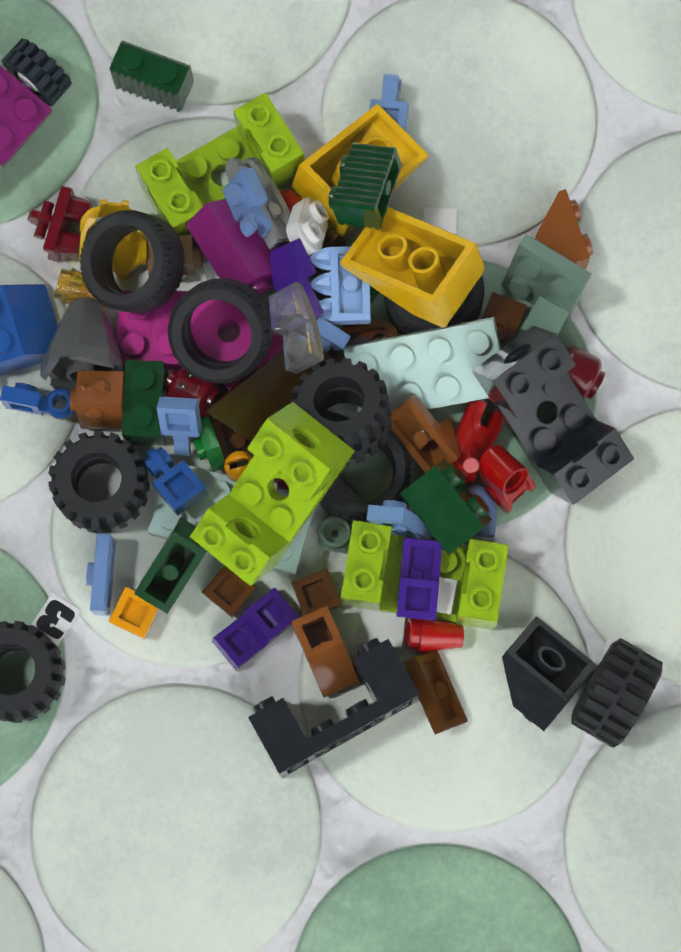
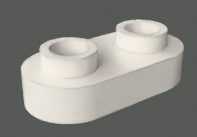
(308, 223)

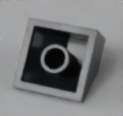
(543, 673)

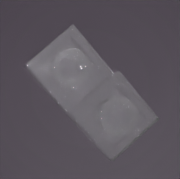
(295, 320)

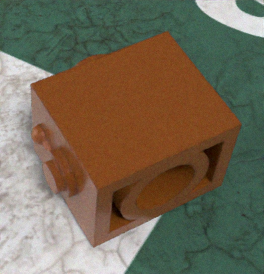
(98, 399)

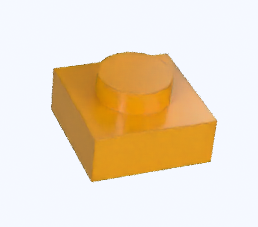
(133, 614)

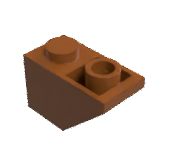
(562, 232)
(325, 651)

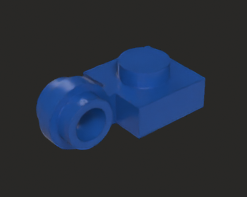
(27, 399)
(176, 486)

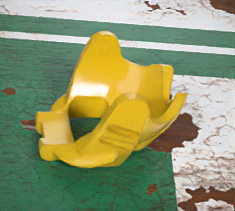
(132, 248)

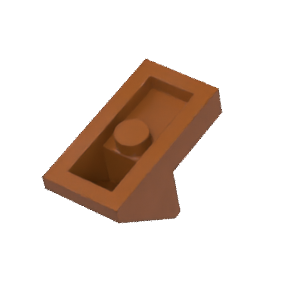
(423, 435)

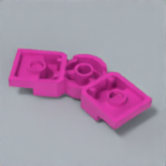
(146, 334)

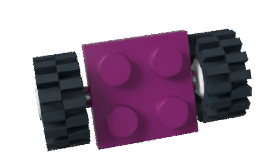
(26, 94)

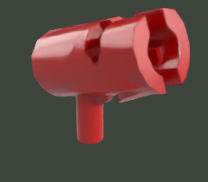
(475, 438)

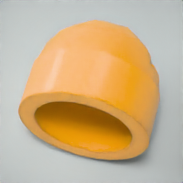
(237, 456)

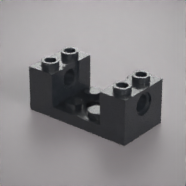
(570, 447)
(386, 684)

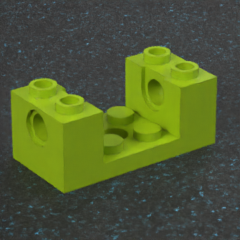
(186, 184)
(256, 523)
(375, 570)

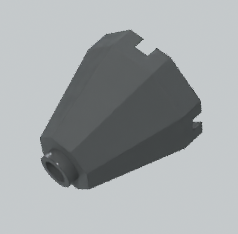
(81, 343)

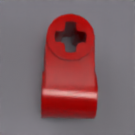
(504, 477)

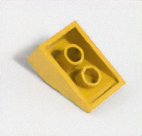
(322, 169)
(416, 265)

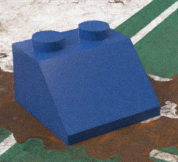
(25, 326)

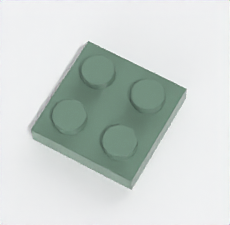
(545, 273)

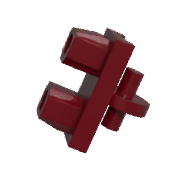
(58, 239)

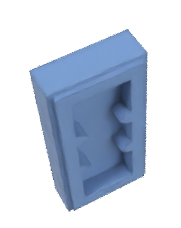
(101, 573)

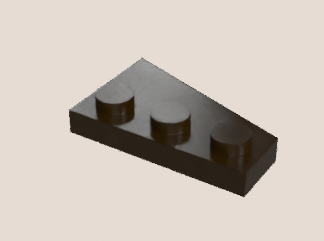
(258, 396)

